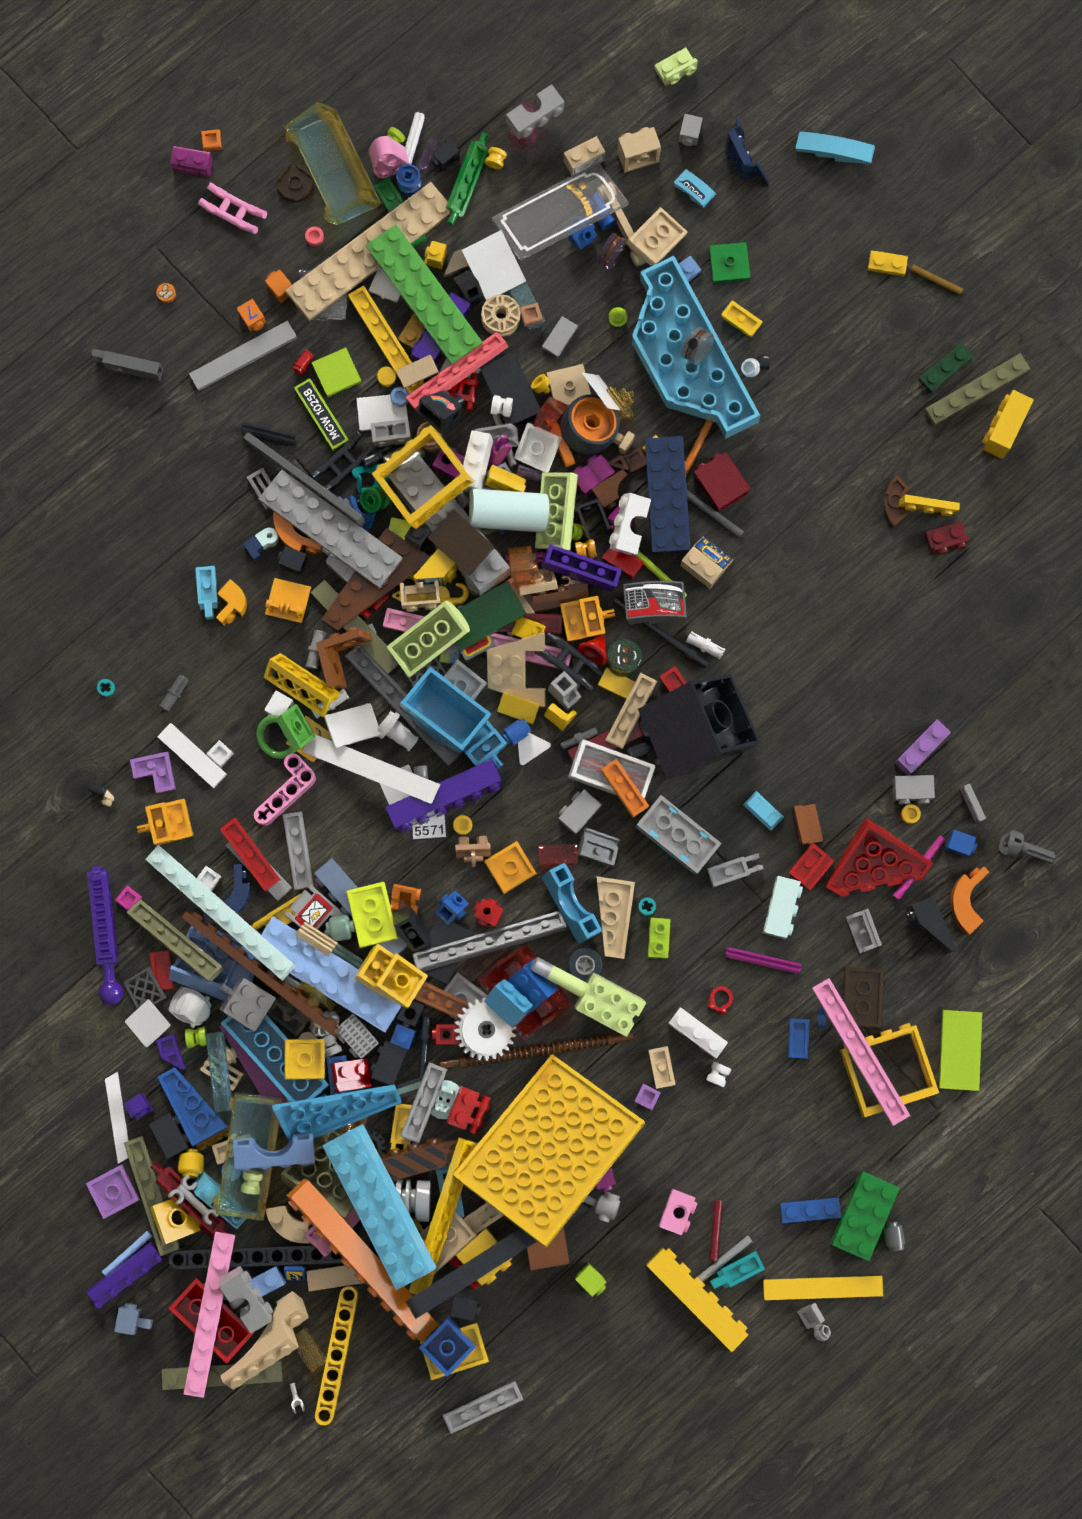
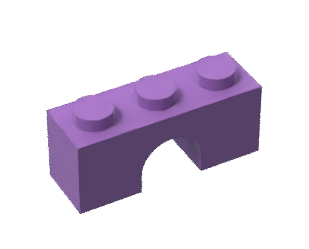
(922, 747)

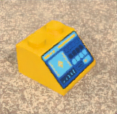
(438, 568)

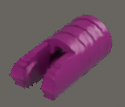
(499, 450)

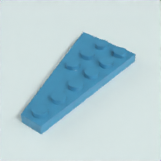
(333, 1111)

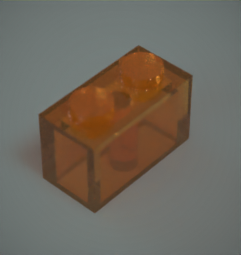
(522, 566)

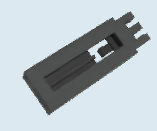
(129, 365)

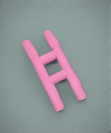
(227, 199)

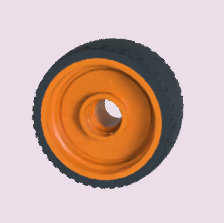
(589, 425)

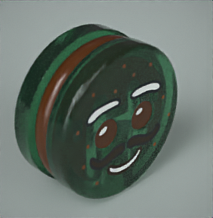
(624, 657)

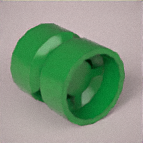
(375, 499)

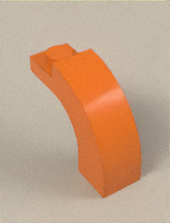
(292, 538)
(960, 903)

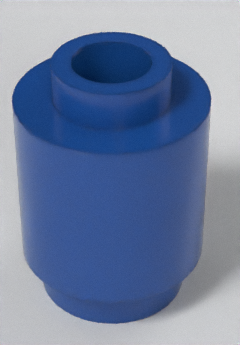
(516, 732)

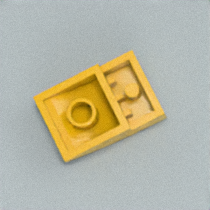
(390, 976)

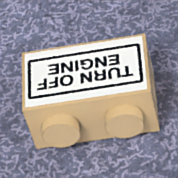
(584, 156)

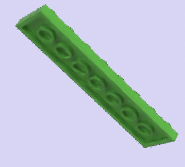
(423, 294)

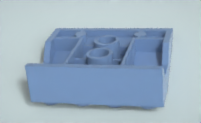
(232, 970)

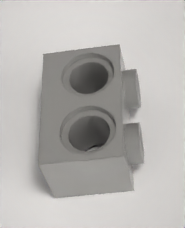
(390, 433)

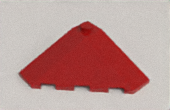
(874, 860)

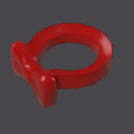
(723, 1009)

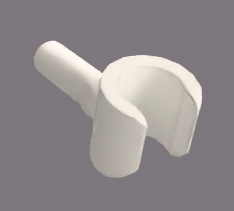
(296, 1401)

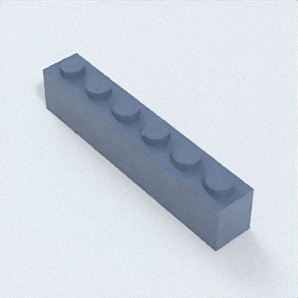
(338, 883)

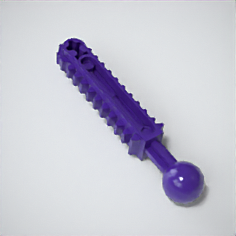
(104, 933)

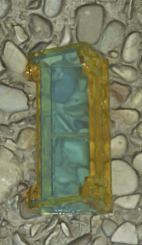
(333, 163)
(254, 1119)

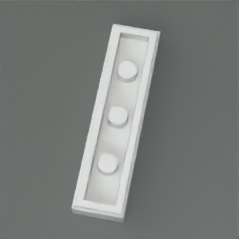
(192, 755)

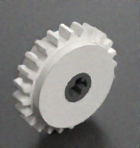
(471, 1032)

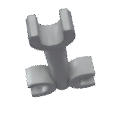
(183, 1191)

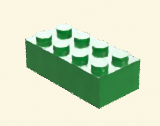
(864, 1215)

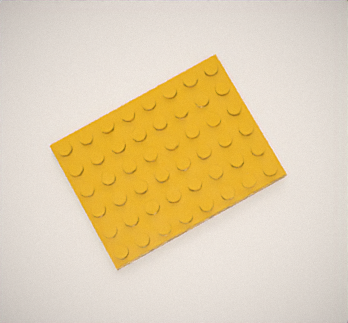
(549, 1150)

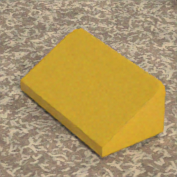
(518, 708)

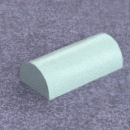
(508, 510)

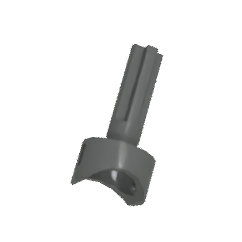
(1015, 845)

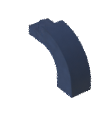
(239, 896)

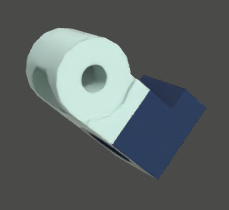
(260, 542)

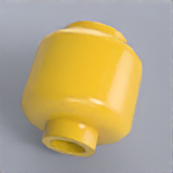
(191, 1163)

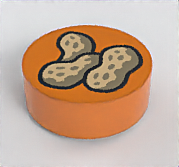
(166, 293)

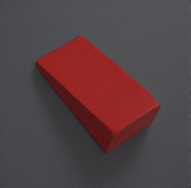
(628, 563)

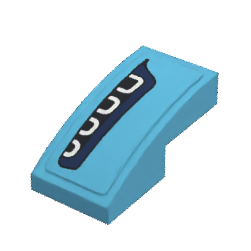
(695, 188)

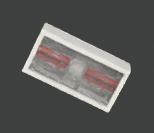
(593, 757)

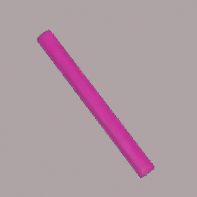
(929, 854)

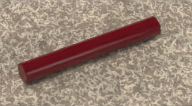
(716, 1230)

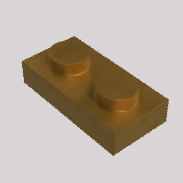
(411, 332)

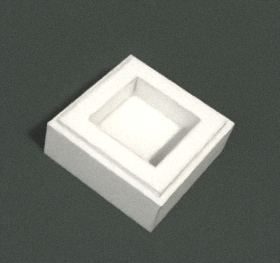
(220, 753)
(209, 878)

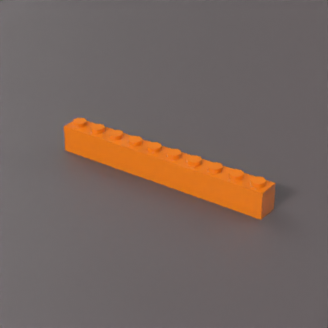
(359, 1258)

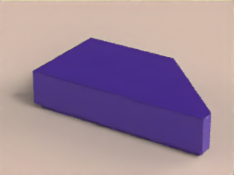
(170, 1051)

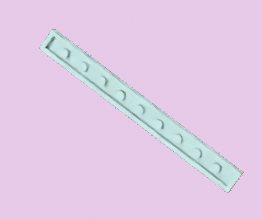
(220, 912)

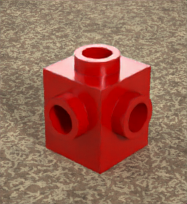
(491, 919)

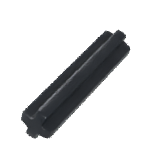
(269, 434)

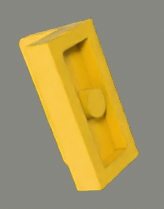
(504, 481)

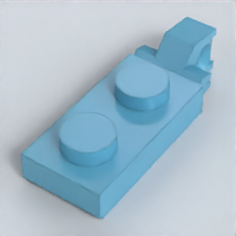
(207, 590)

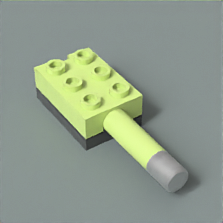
(596, 997)

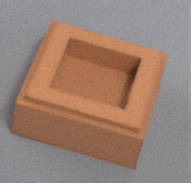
(531, 314)

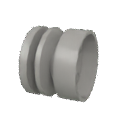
(416, 1200)

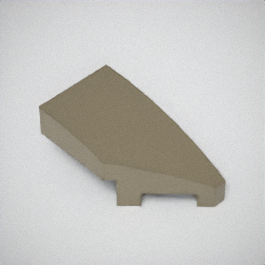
(456, 263)

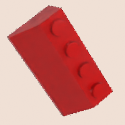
(231, 1330)

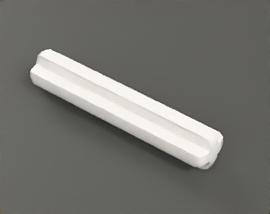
(414, 135)

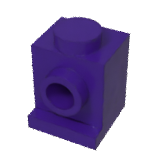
(138, 1106)

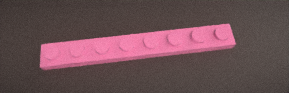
(861, 1052)
(209, 1316)

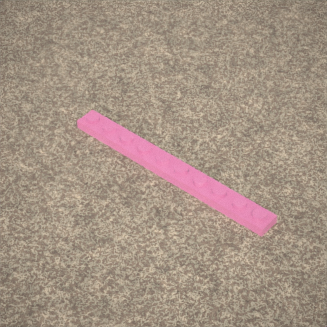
(403, 621)

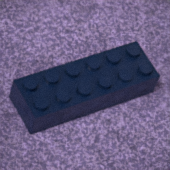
(668, 495)

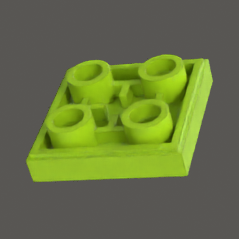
(336, 372)

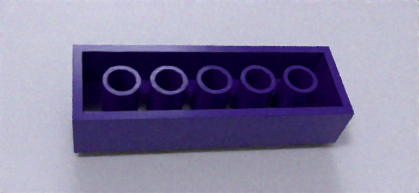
(451, 794)

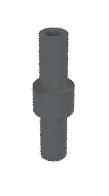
(578, 738)

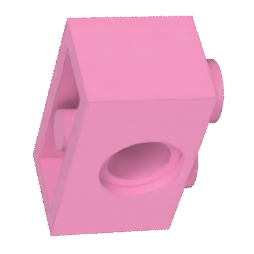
(675, 1200)

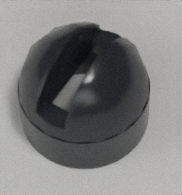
(763, 361)

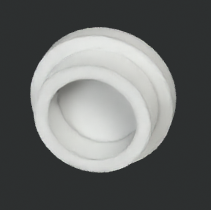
(750, 367)

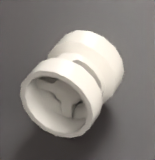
(497, 404)
(718, 1074)

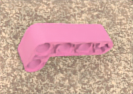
(281, 793)

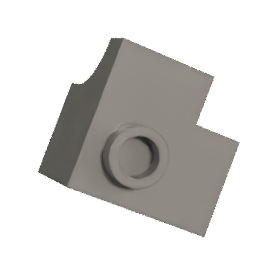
(565, 690)

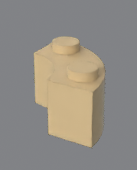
(287, 1224)

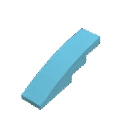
(835, 147)

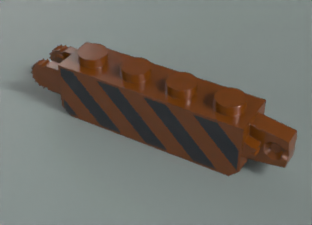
(418, 1158)

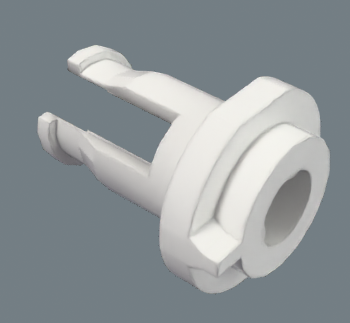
(395, 730)

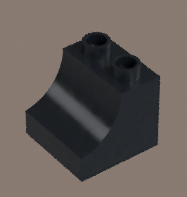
(697, 725)

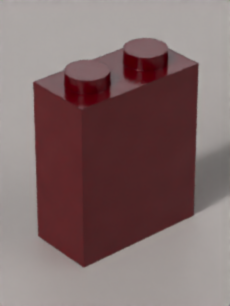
(721, 481)

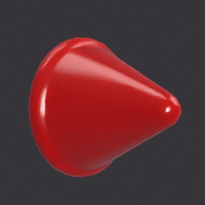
(595, 650)

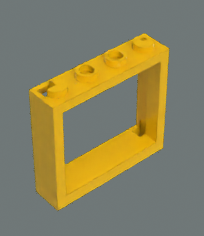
(439, 500)
(923, 1060)

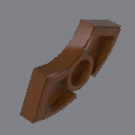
(894, 492)

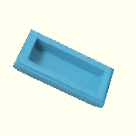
(763, 810)

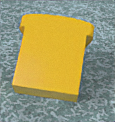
(559, 717)

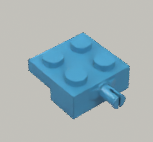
(485, 746)

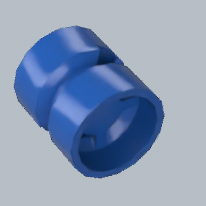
(408, 180)

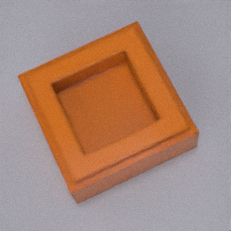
(211, 140)

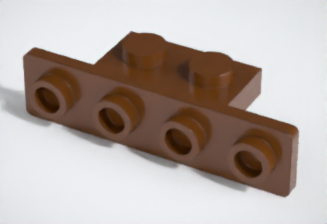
(553, 598)

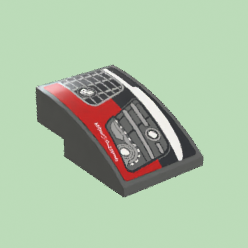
(654, 601)

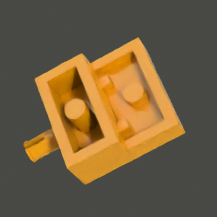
(584, 618)
(167, 822)

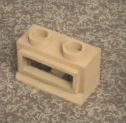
(419, 588)

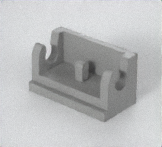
(496, 431)
(863, 931)

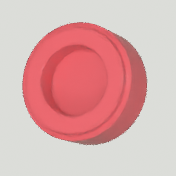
(314, 236)

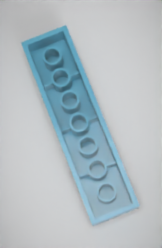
(379, 1207)

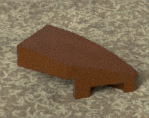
(631, 461)

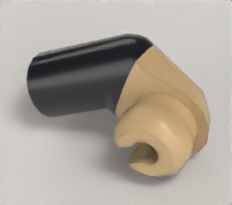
(102, 791)

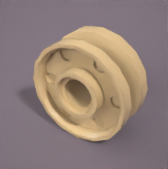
(500, 304)

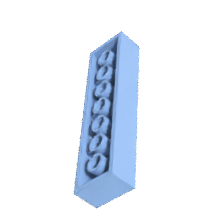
(330, 976)

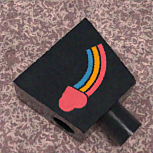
(440, 409)

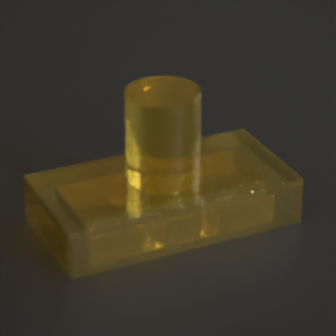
(316, 997)

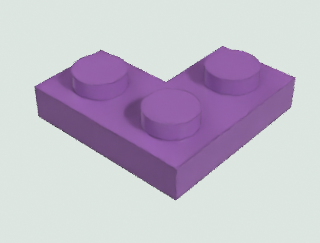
(157, 766)

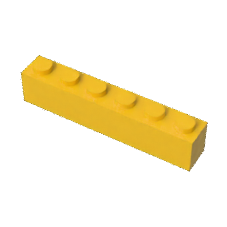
(700, 1302)

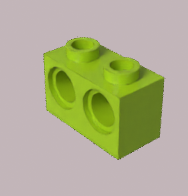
(659, 938)
(591, 1280)

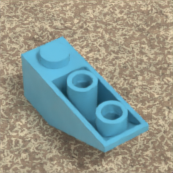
(207, 1190)

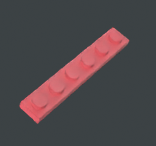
(460, 369)

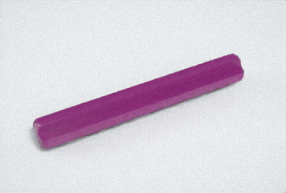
(763, 960)

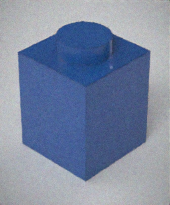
(961, 843)
(403, 1037)

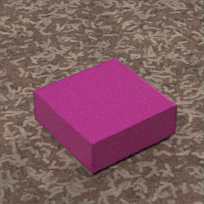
(128, 898)

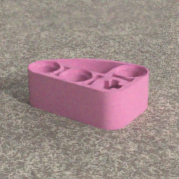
(387, 156)

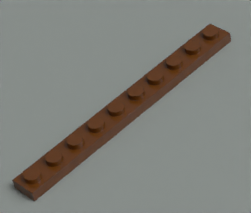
(267, 977)

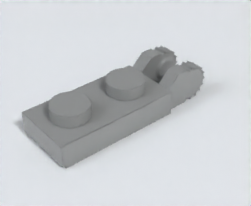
(732, 870)

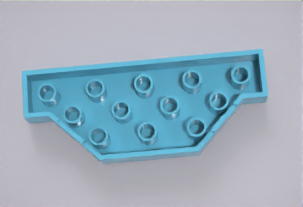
(665, 322)

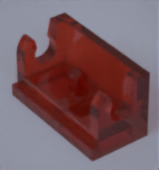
(551, 411)
(558, 854)

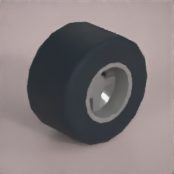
(584, 959)

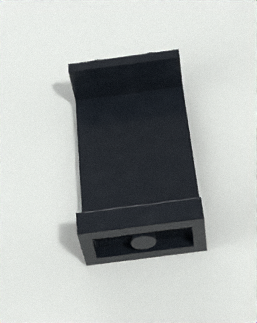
(506, 380)

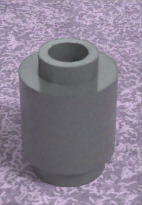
(894, 1236)

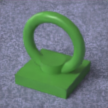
(293, 727)

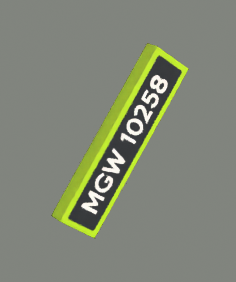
(321, 414)

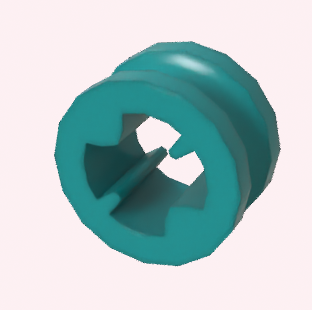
(105, 693)
(649, 901)

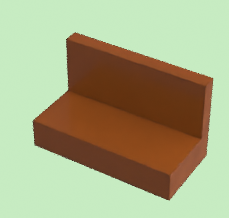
(807, 824)

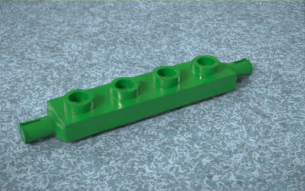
(467, 178)

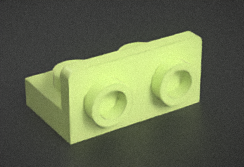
(676, 66)

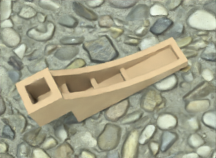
(273, 1344)

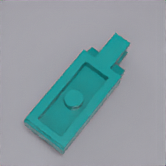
(738, 1271)

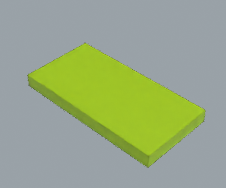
(960, 1050)

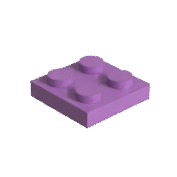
(112, 1191)

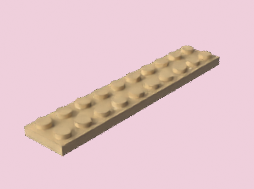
(355, 263)

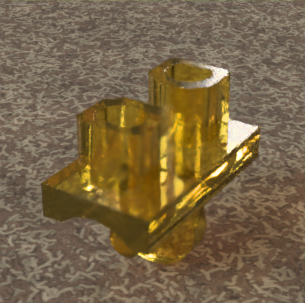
(624, 410)

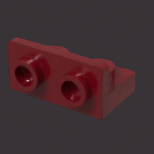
(946, 538)

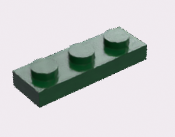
(945, 367)

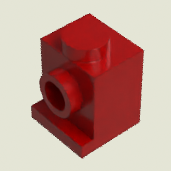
(437, 1035)

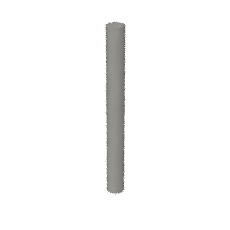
(725, 1258)

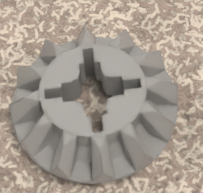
(319, 1031)

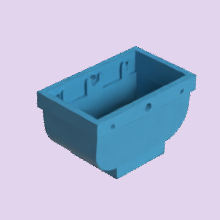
(444, 711)

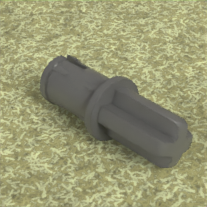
(174, 693)

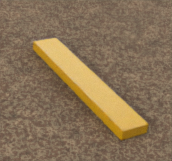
(822, 1287)

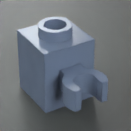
(129, 1320)

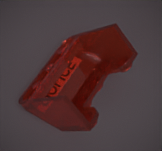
(544, 1013)

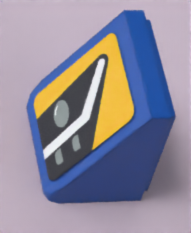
(295, 1272)

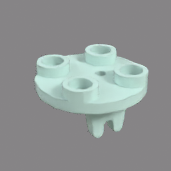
(447, 1091)

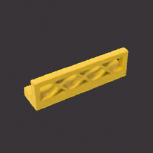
(301, 680)

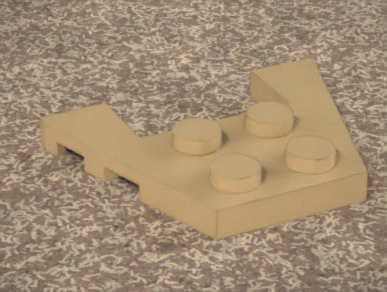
(508, 669)

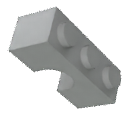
(524, 122)
(238, 1285)

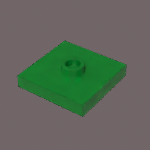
(729, 262)

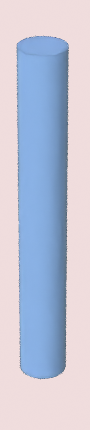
(127, 1253)

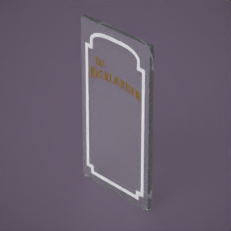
(560, 211)

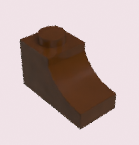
(608, 490)

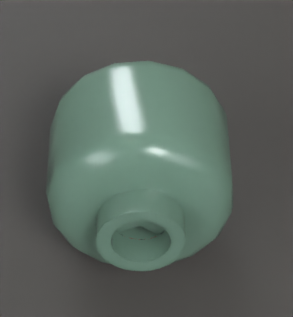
(340, 928)

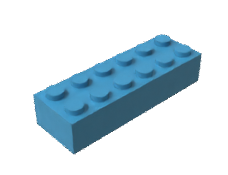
(267, 1049)

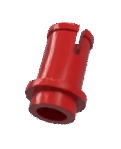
(303, 361)

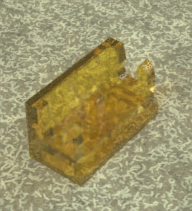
(309, 1350)

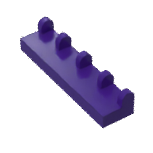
(124, 1275)

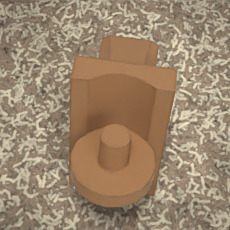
(473, 852)

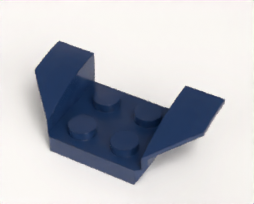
(742, 158)

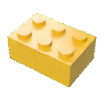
(1006, 424)

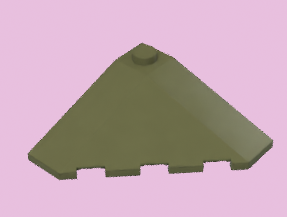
(321, 1175)

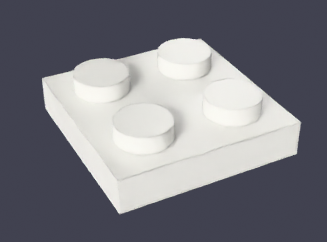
(537, 447)

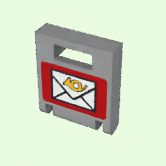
(312, 909)

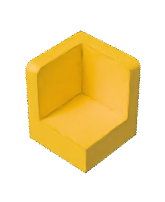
(527, 628)

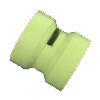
(251, 1182)

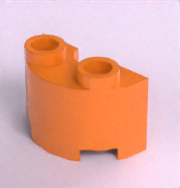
(404, 896)

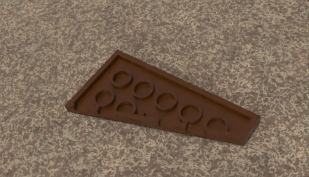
(361, 594)

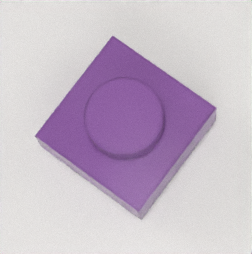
(647, 1096)

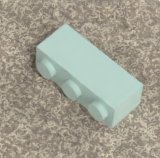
(782, 907)

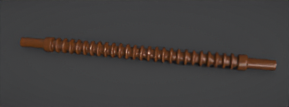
(609, 1039)

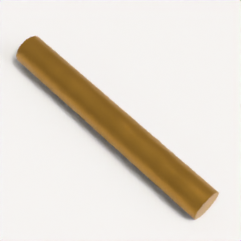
(936, 279)

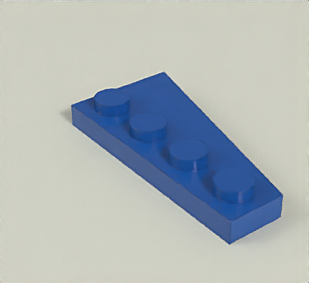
(191, 1109)

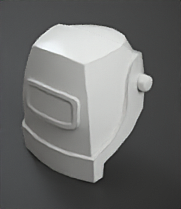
(190, 1006)

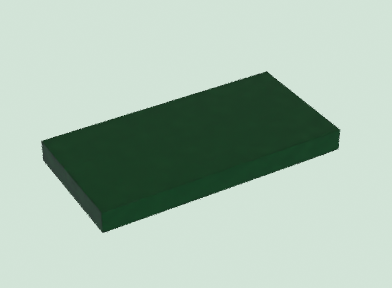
(490, 614)

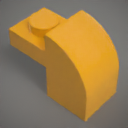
(235, 601)

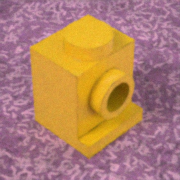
(435, 255)

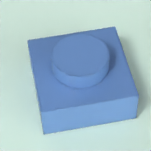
(689, 268)

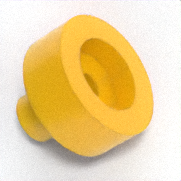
(541, 384)

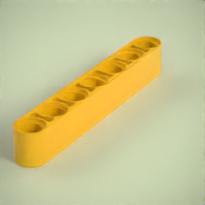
(333, 1364)

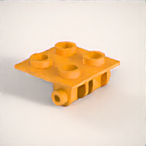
(287, 600)

